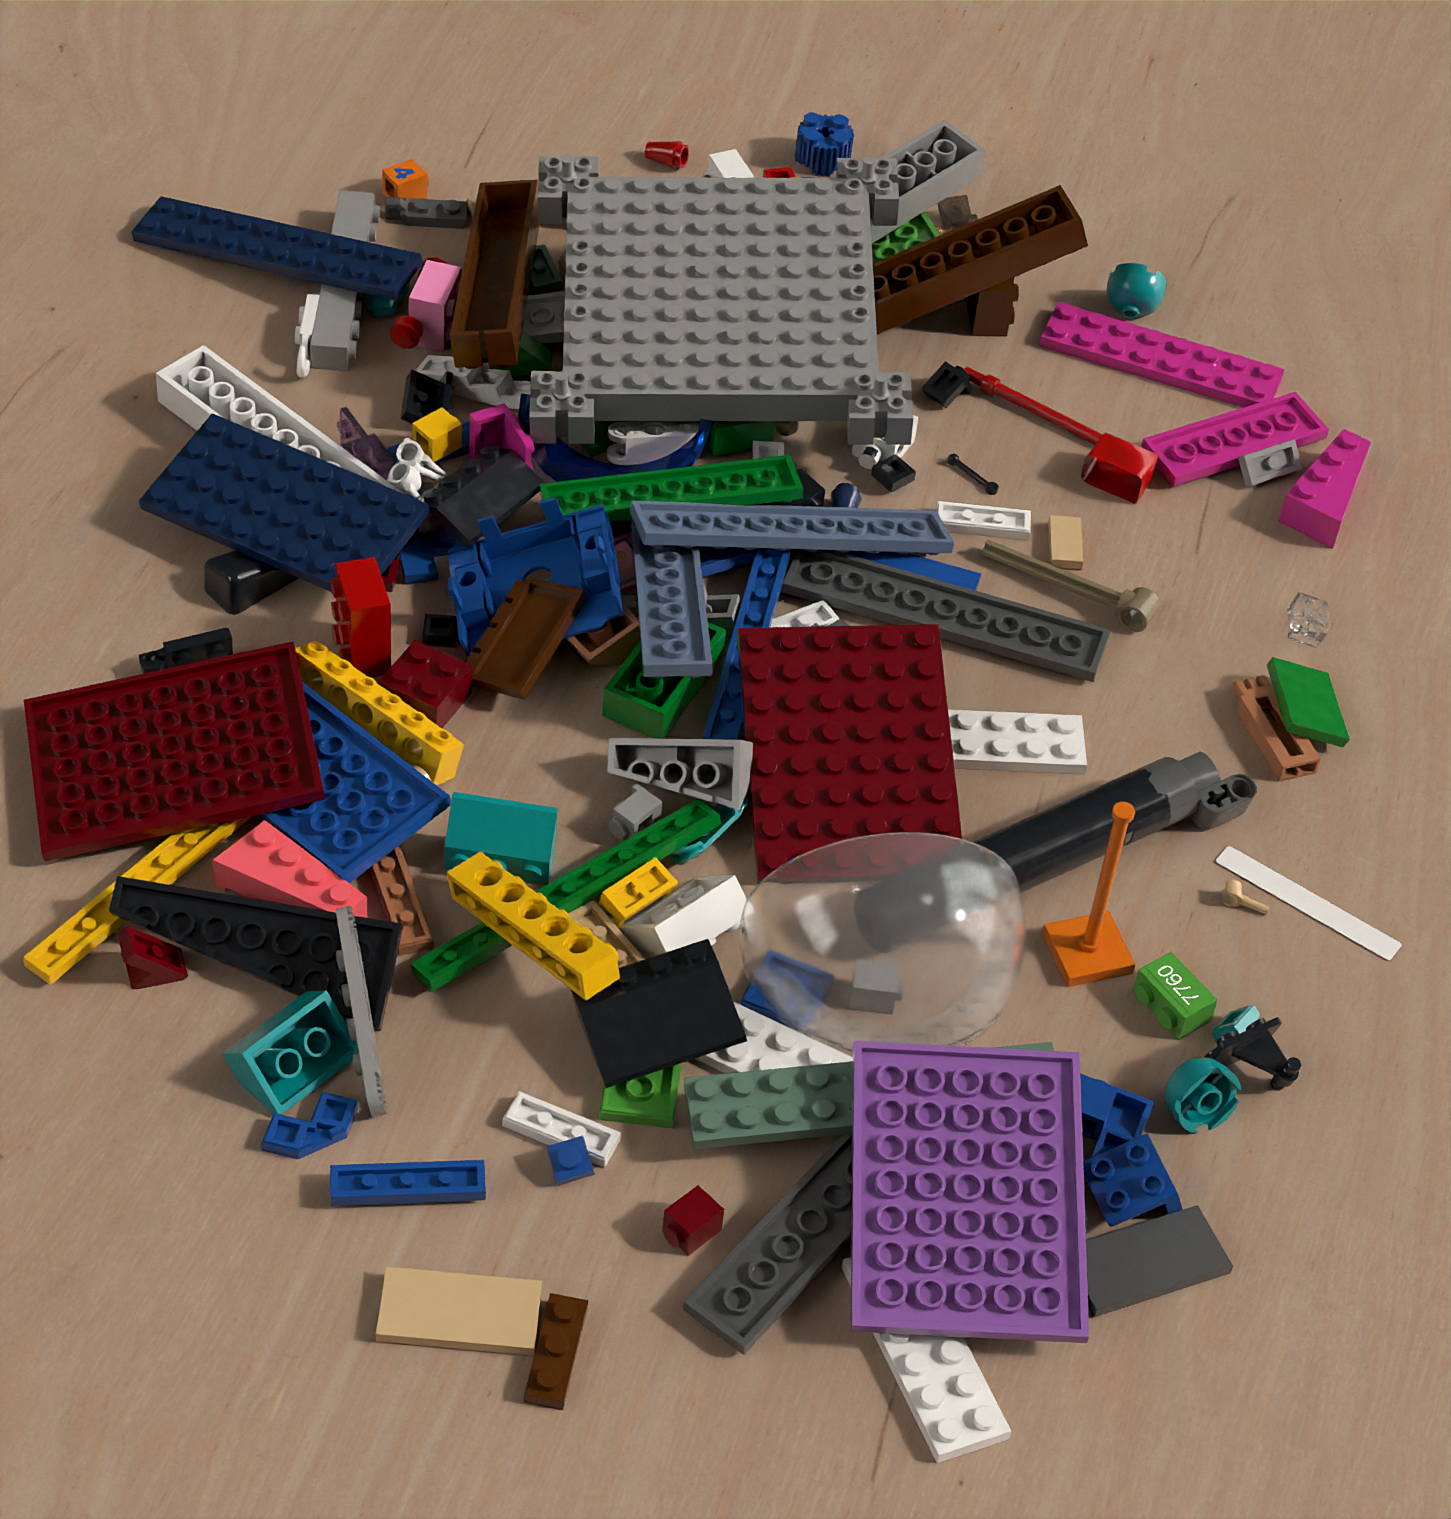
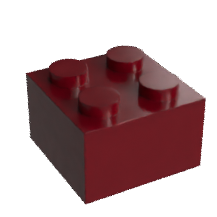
(429, 682)

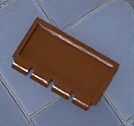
(523, 636)

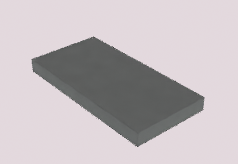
(1152, 1260)

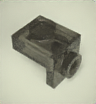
(955, 212)

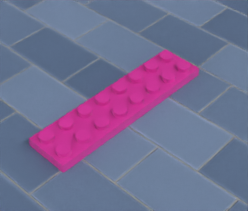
(1160, 356)

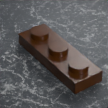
(556, 1351)

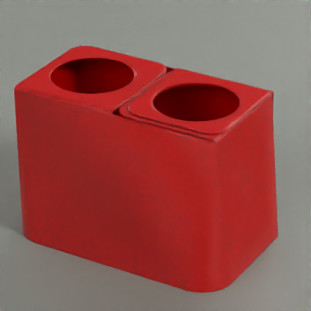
(1119, 468)

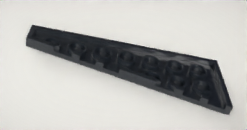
(264, 939)

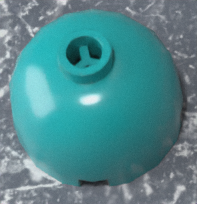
(1135, 290)
(1201, 1093)

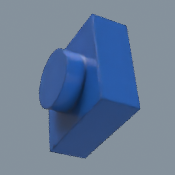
(570, 1160)

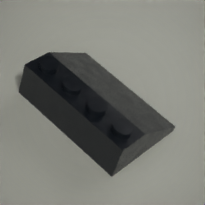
(660, 1014)

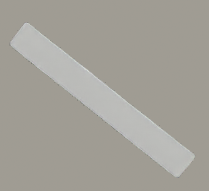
(1309, 903)

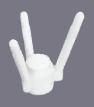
(411, 450)
(407, 477)

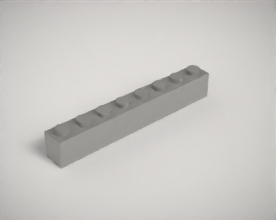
(337, 307)

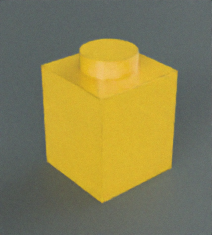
(438, 434)

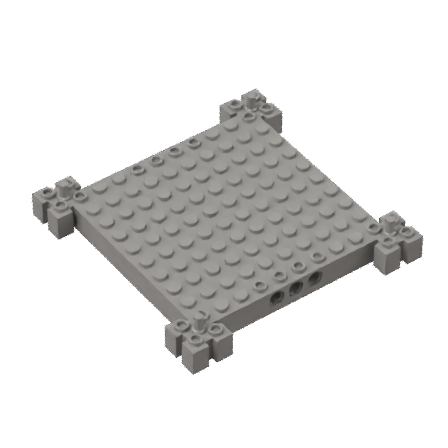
(719, 301)

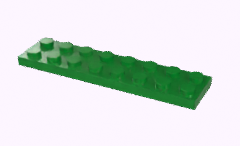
(718, 483)

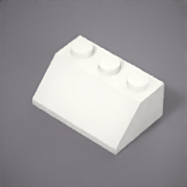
(688, 916)

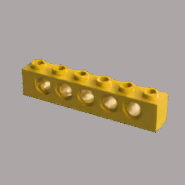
(380, 712)
(534, 925)

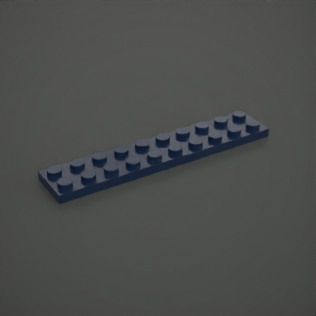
(278, 247)

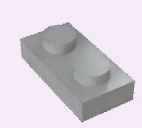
(1270, 462)

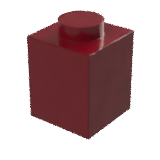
(692, 1220)

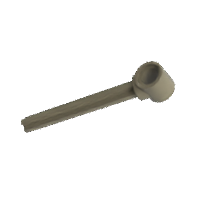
(1132, 607)

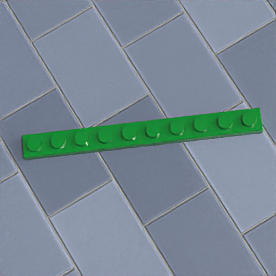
(572, 890)

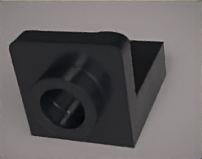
(947, 384)

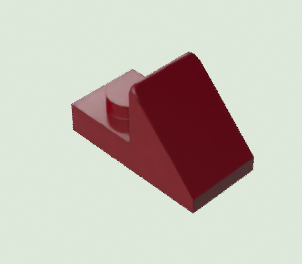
(150, 959)

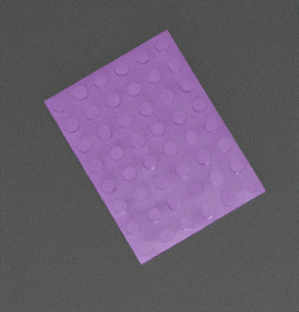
(968, 1193)

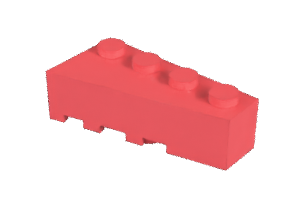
(278, 870)

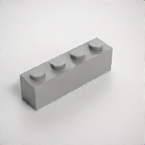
(695, 767)

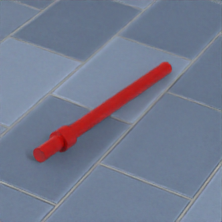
(992, 385)

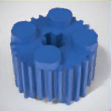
(823, 141)

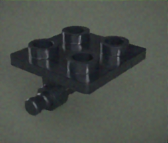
(1258, 1049)

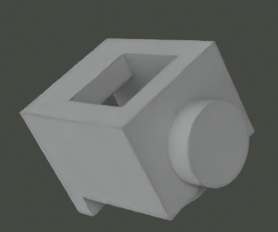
(635, 813)

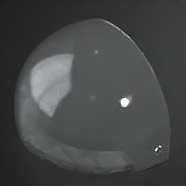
(887, 940)

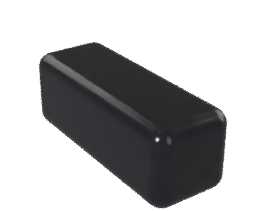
(241, 581)

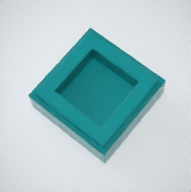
(1236, 1021)

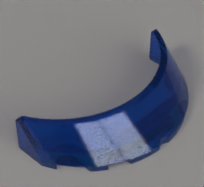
(566, 464)

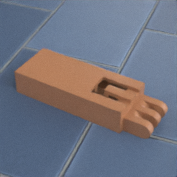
(1285, 752)

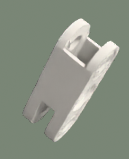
(647, 440)

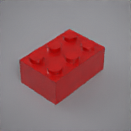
(362, 616)

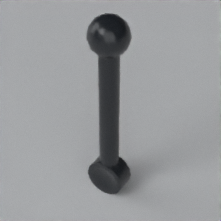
(991, 487)

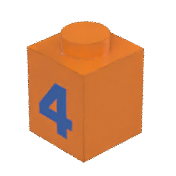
(405, 180)

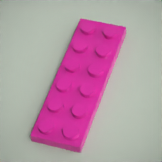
(1219, 440)

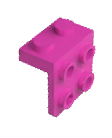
(499, 428)

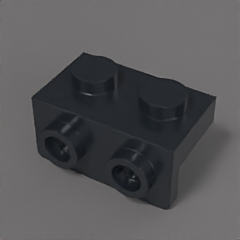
(425, 395)

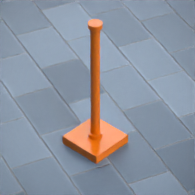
(1091, 945)

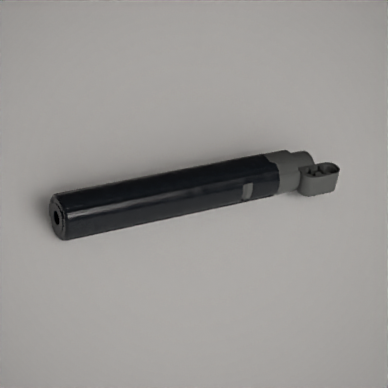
(1081, 826)

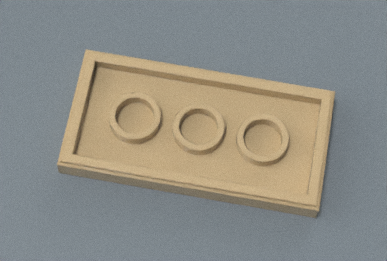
(459, 1311)

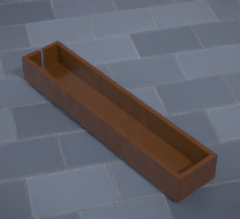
(496, 275)

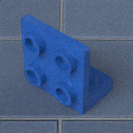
(1130, 1181)

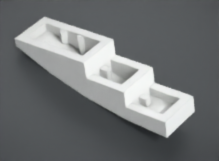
(477, 384)

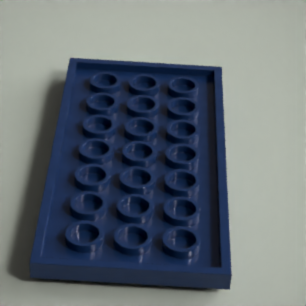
(281, 503)

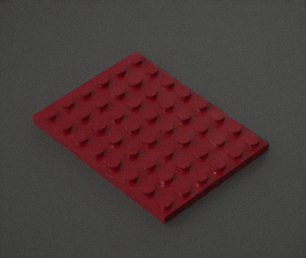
(845, 736)
(171, 751)

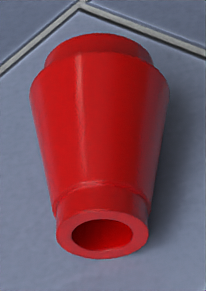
(669, 153)

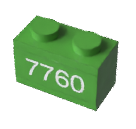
(1174, 995)

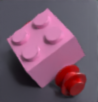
(430, 307)

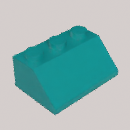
(504, 830)
(292, 1051)

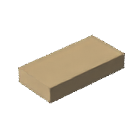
(1065, 542)

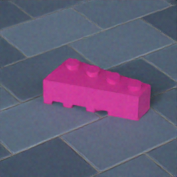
(1324, 491)

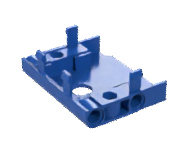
(570, 546)

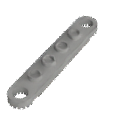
(361, 1025)

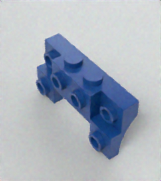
(1111, 1114)

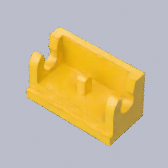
(637, 891)

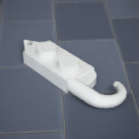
(304, 333)

